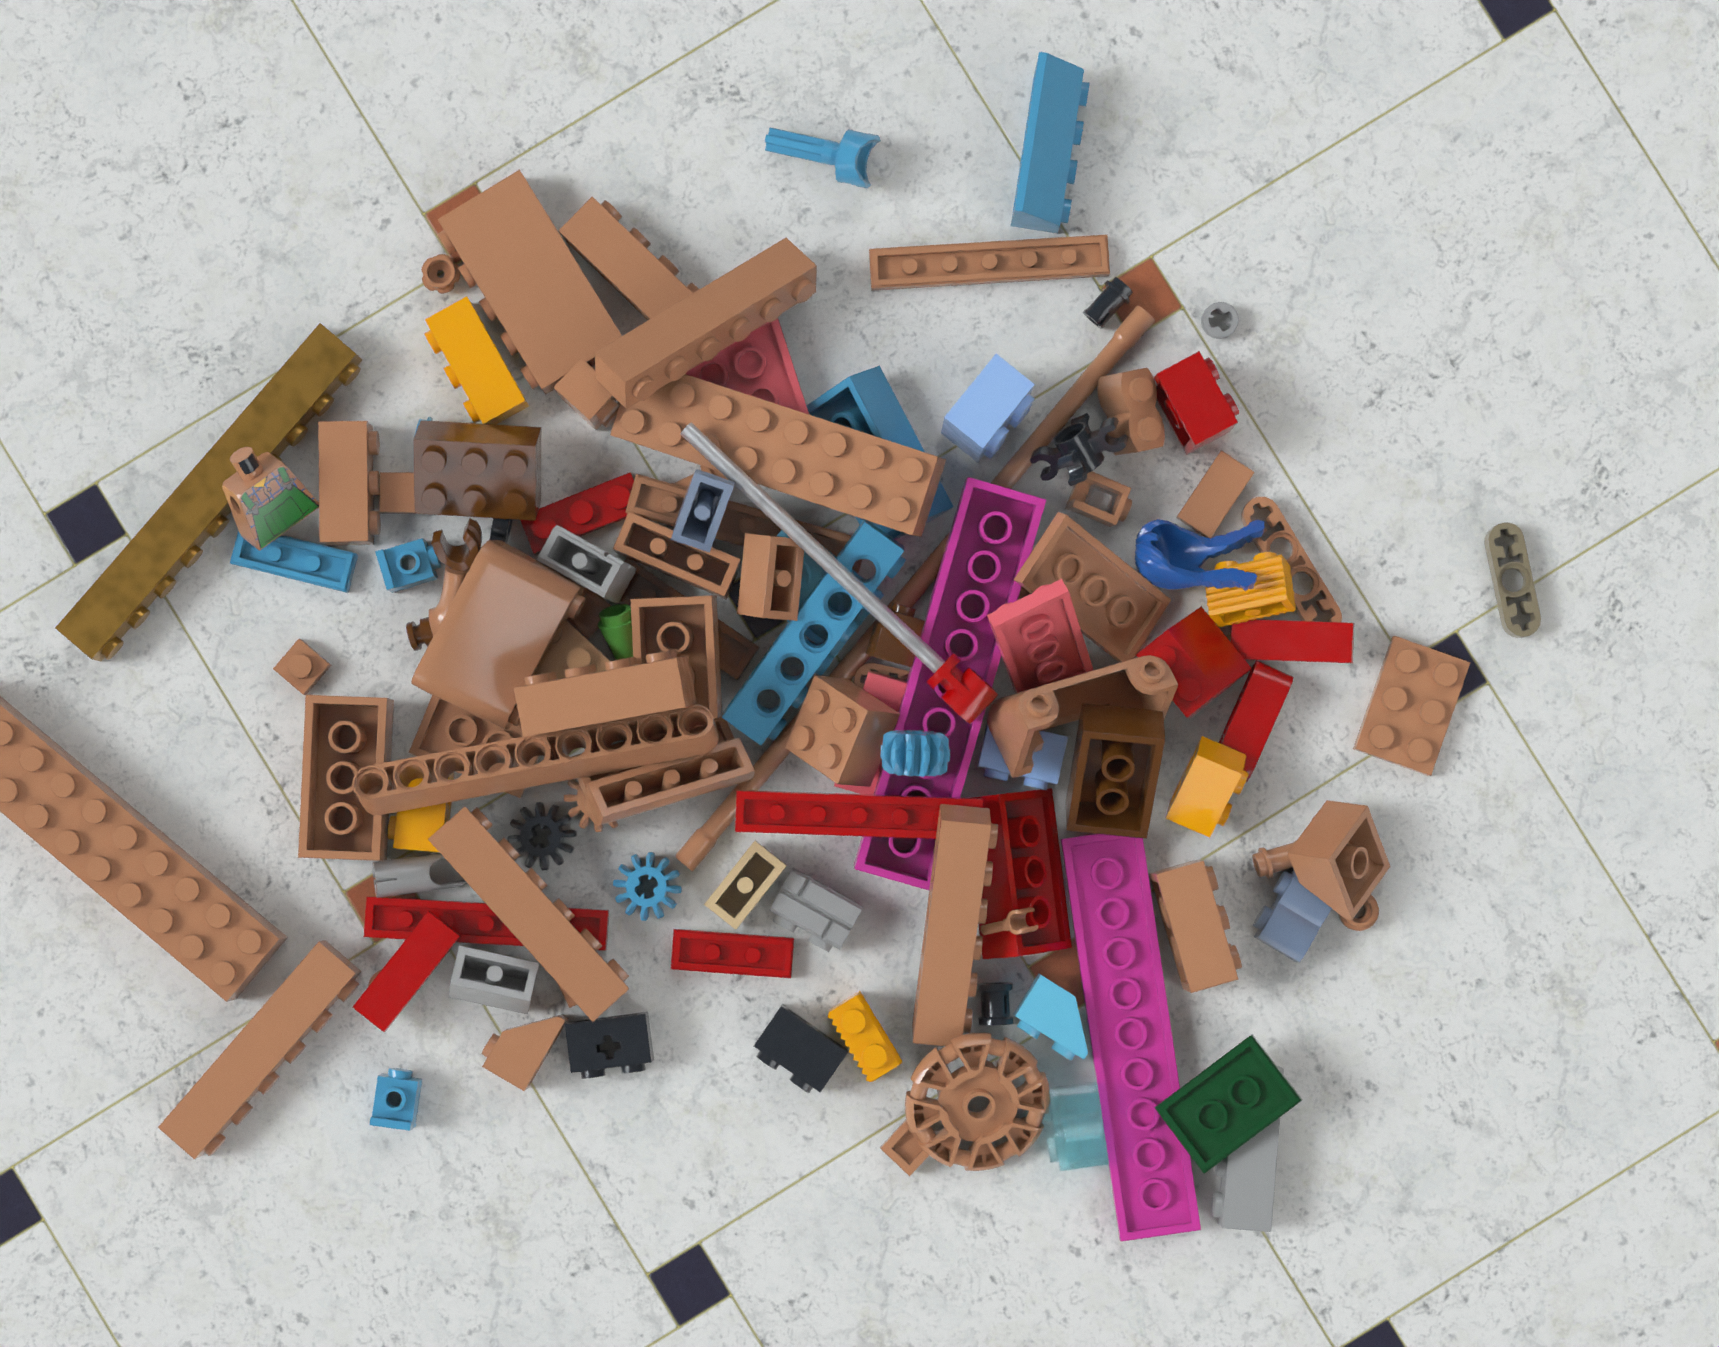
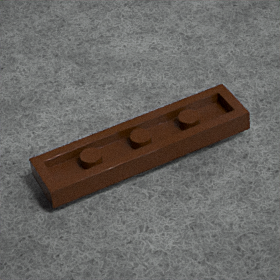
(734, 648)

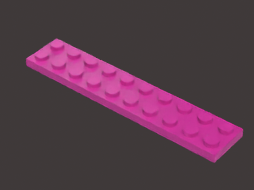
(1129, 1033)

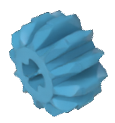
(915, 753)
(634, 880)

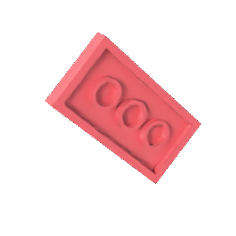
(1040, 638)

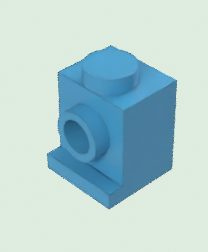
(398, 578)
(401, 1116)

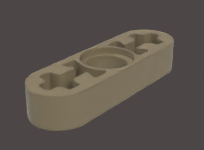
(1501, 593)

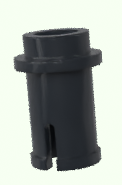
(1108, 302)

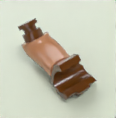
(458, 562)

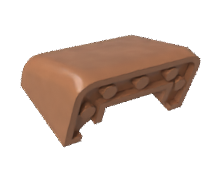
(496, 632)
(1020, 717)

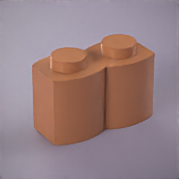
(1132, 400)

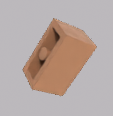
(587, 395)
(770, 577)

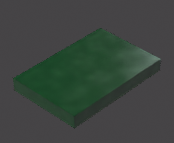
(1228, 1103)

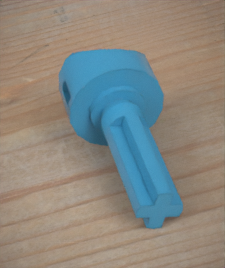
(848, 156)

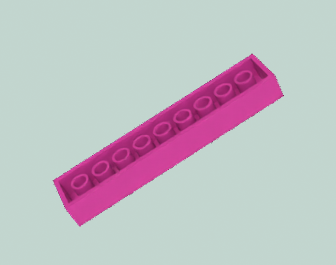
(976, 576)

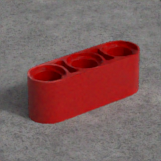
(1256, 712)

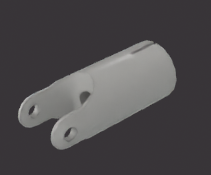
(407, 876)

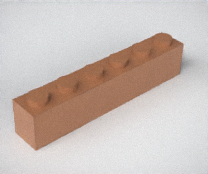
(705, 323)
(529, 913)
(952, 924)
(260, 1049)

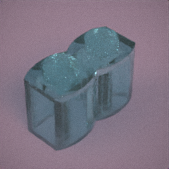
(1076, 1127)

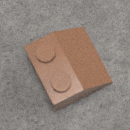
(1340, 856)

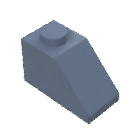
(702, 510)

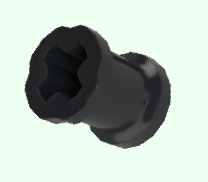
(995, 1003)

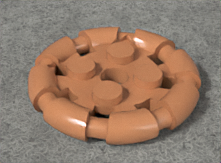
(975, 1079)

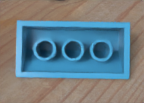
(1048, 145)
(870, 406)

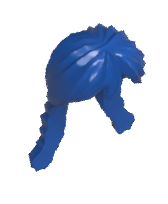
(1173, 556)

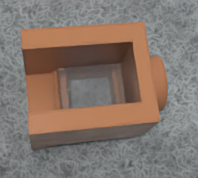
(1100, 499)

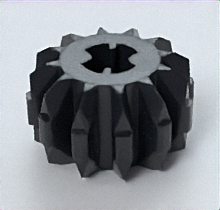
(556, 838)

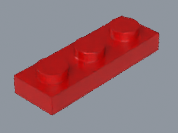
(582, 511)

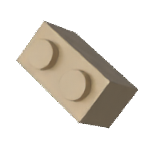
(745, 884)

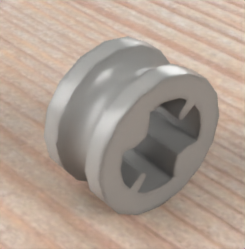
(1222, 308)

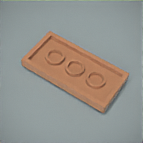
(1108, 596)

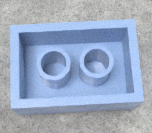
(986, 409)

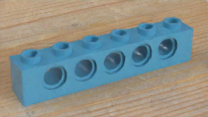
(744, 709)

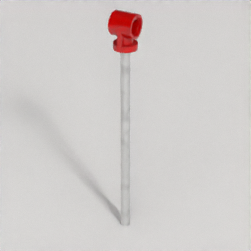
(965, 690)

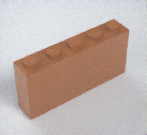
(528, 280)

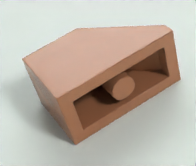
(522, 1050)

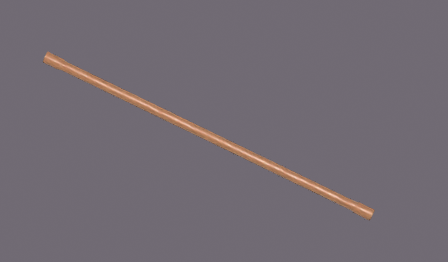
(1124, 339)

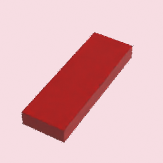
(1294, 640)
(732, 953)
(406, 971)

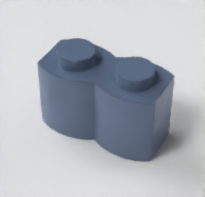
(1292, 919)

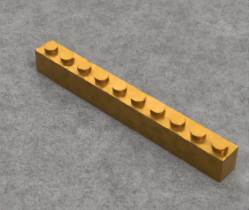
(199, 504)

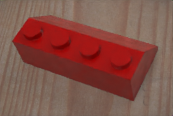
(1025, 875)

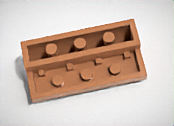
(652, 786)

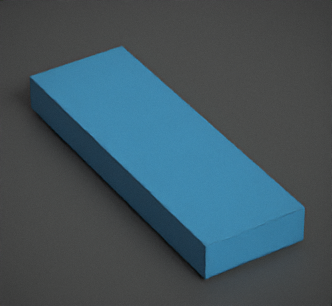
(298, 561)

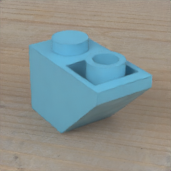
(1055, 1014)

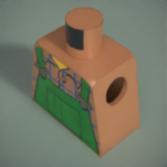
(265, 497)

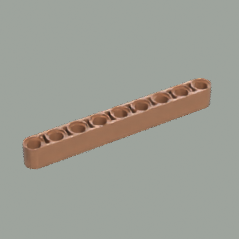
(517, 753)

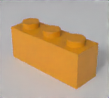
(474, 363)

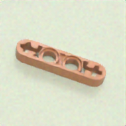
(1298, 560)

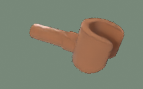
(1014, 922)

